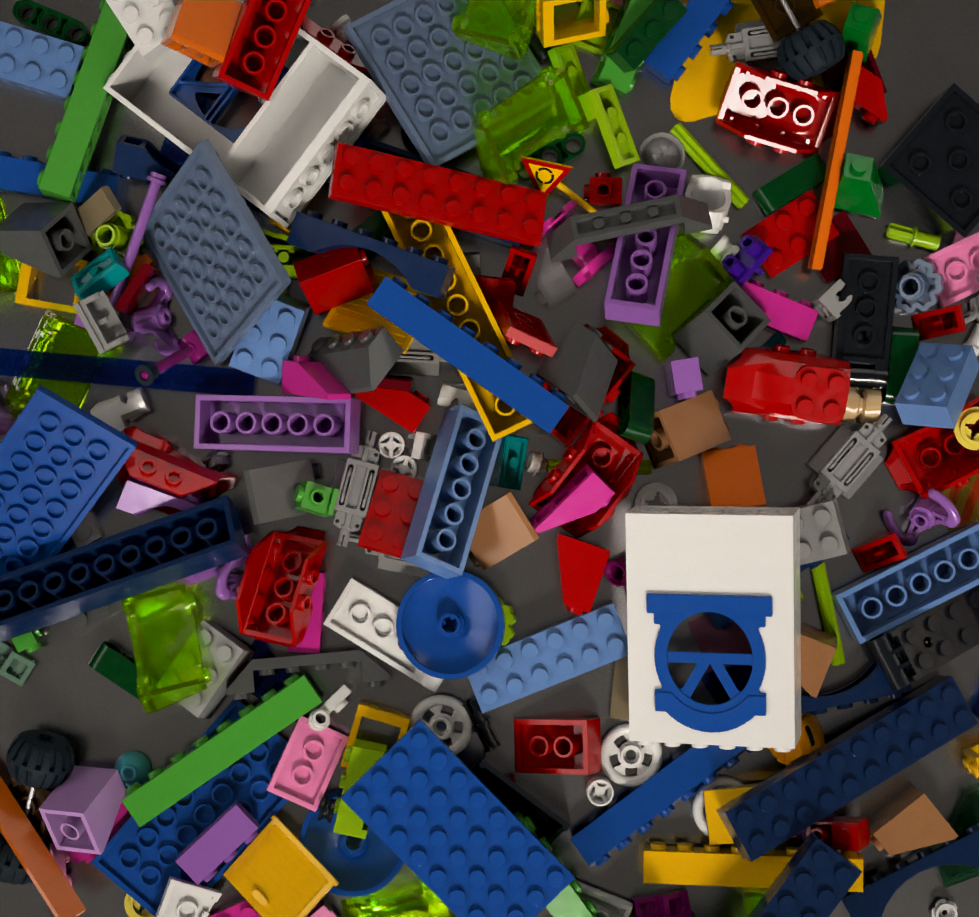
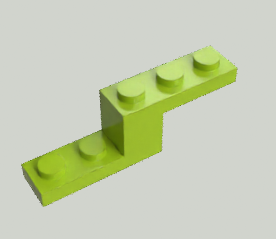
(598, 105)

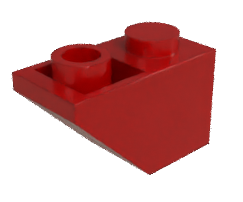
(870, 98)
(842, 832)

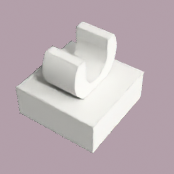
(422, 446)

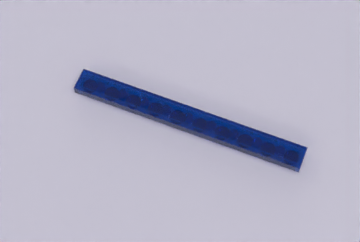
(122, 372)

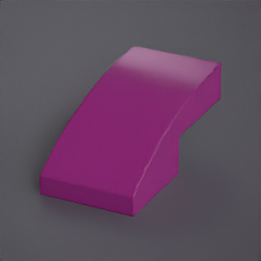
(662, 904)

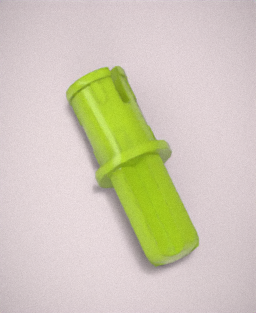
(913, 236)

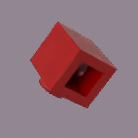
(603, 191)

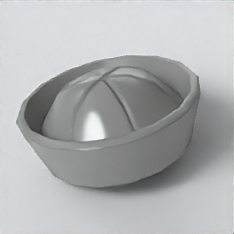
(662, 150)

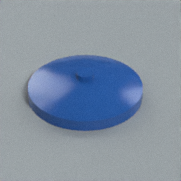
(450, 625)
(356, 863)

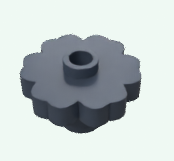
(928, 285)

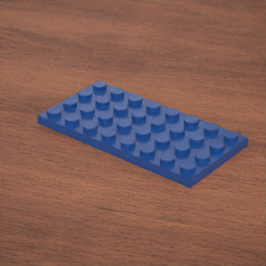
(52, 475)
(455, 831)
(145, 856)

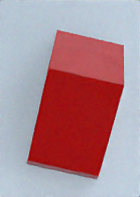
(519, 267)
(939, 322)
(879, 551)

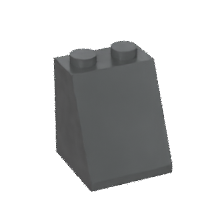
(45, 237)
(722, 328)
(581, 370)
(273, 489)

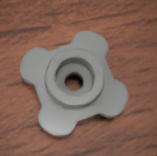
(217, 460)

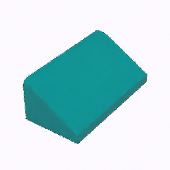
(100, 274)
(510, 462)

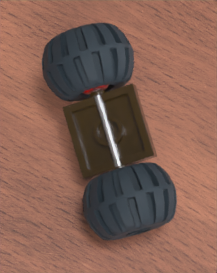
(810, 48)
(37, 766)

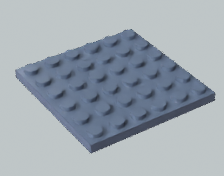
(431, 75)
(213, 253)

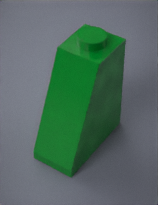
(861, 29)
(860, 186)

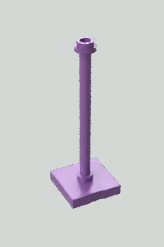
(156, 181)

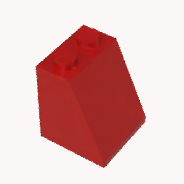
(580, 571)

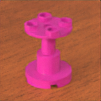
(589, 258)

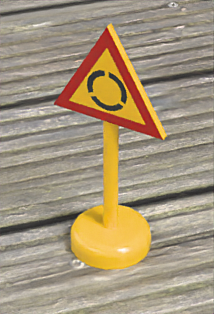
(547, 176)

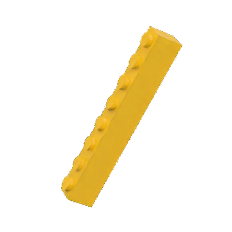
(721, 866)

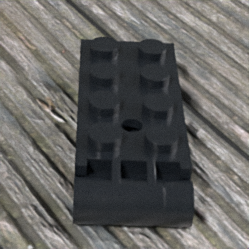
(873, 292)
(947, 633)

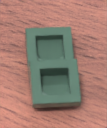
(14, 665)

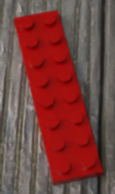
(437, 194)

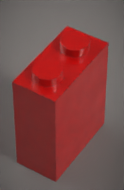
(335, 277)

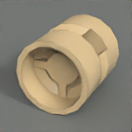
(863, 405)

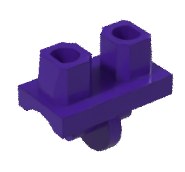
(747, 260)

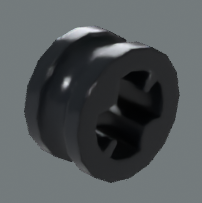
(326, 809)

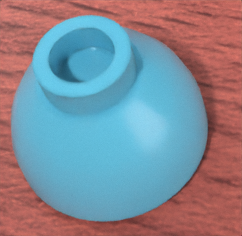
(133, 767)

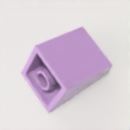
(84, 809)

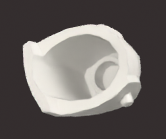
(717, 195)

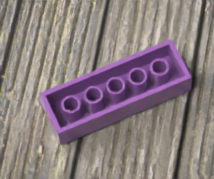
(644, 258)
(277, 424)

